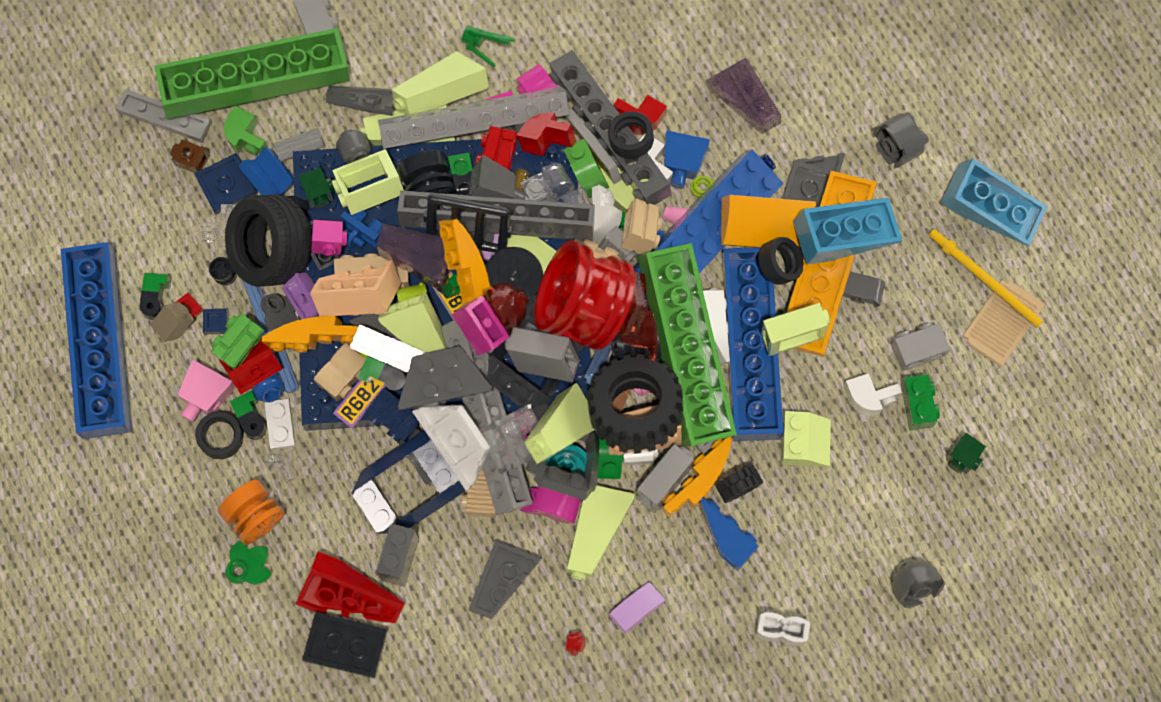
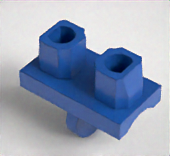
(358, 231)

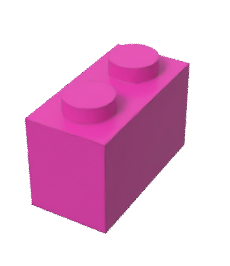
(480, 325)

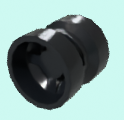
(218, 268)

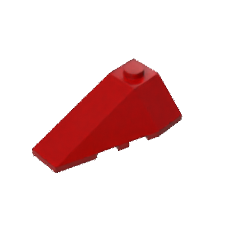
(341, 588)

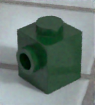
(317, 188)
(966, 455)

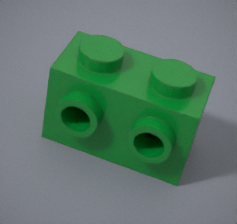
(919, 402)

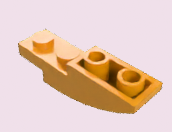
(465, 258)
(307, 332)
(707, 472)

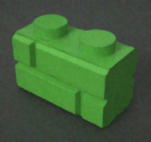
(237, 341)

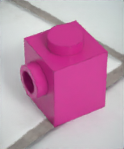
(328, 237)

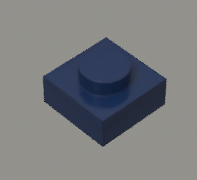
(215, 321)

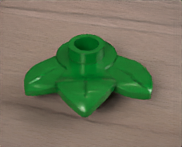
(250, 561)

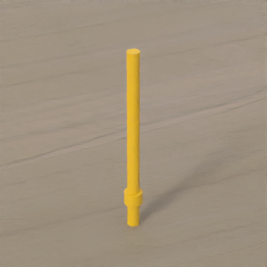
(950, 248)

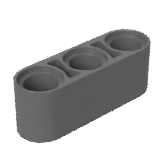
(864, 289)

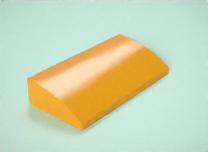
(758, 220)

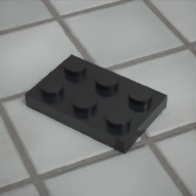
(345, 645)

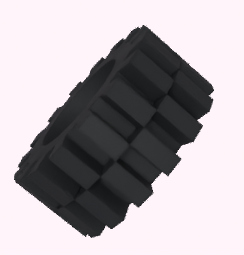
(739, 483)

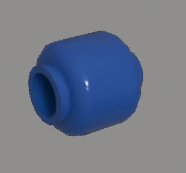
(269, 389)

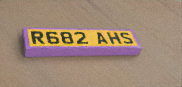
(358, 400)

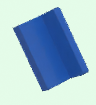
(267, 173)

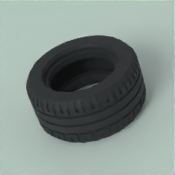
(246, 242)

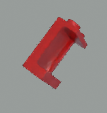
(254, 369)

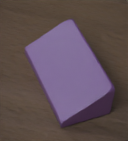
(299, 295)

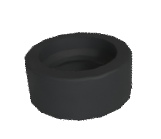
(629, 119)
(792, 256)
(216, 417)

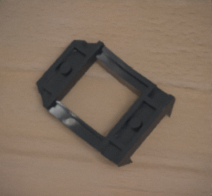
(511, 383)

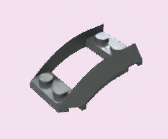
(564, 482)

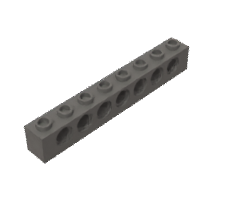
(570, 67)
(526, 219)

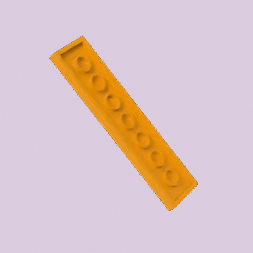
(827, 280)

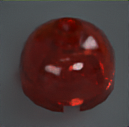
(507, 304)

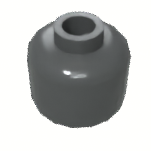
(352, 146)

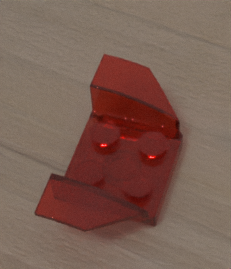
(639, 324)

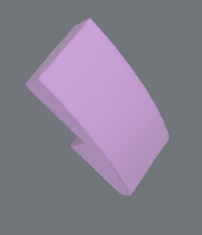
(637, 607)

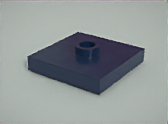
(224, 183)

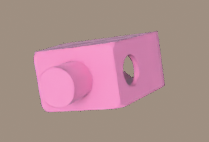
(203, 391)

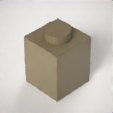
(172, 321)

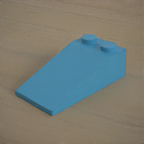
(993, 202)
(846, 229)

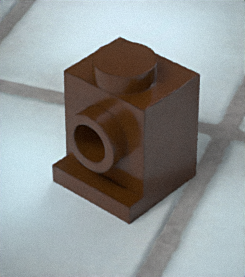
(194, 161)

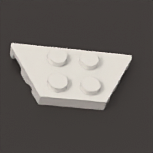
(455, 439)

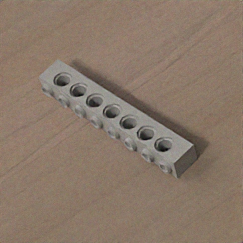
(471, 117)
(508, 489)

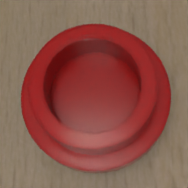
(575, 643)

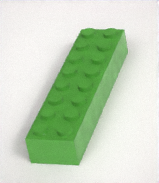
(251, 73)
(688, 342)

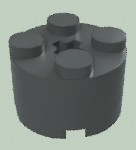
(900, 139)

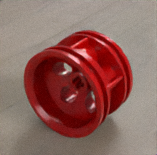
(584, 296)

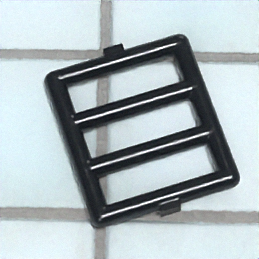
(481, 210)

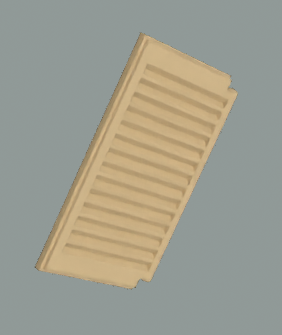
(999, 326)

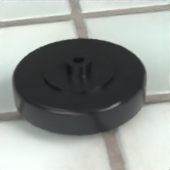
(517, 268)

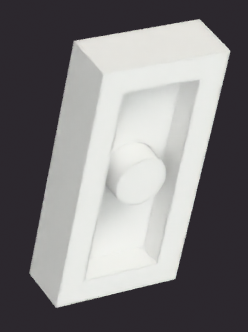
(279, 424)

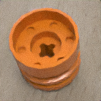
(250, 512)

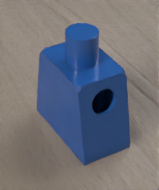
(684, 156)

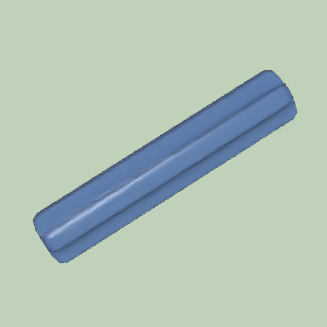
(598, 360)

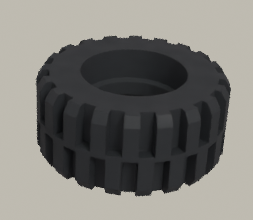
(635, 374)

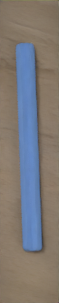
(255, 296)

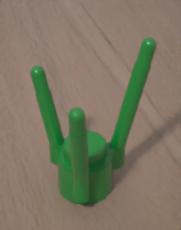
(475, 37)

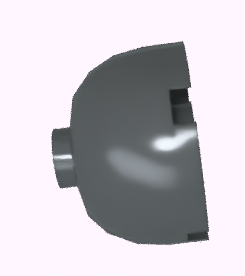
(915, 582)

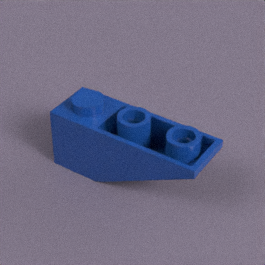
(729, 540)

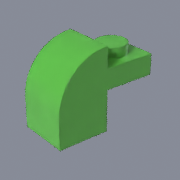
(239, 129)
(585, 166)

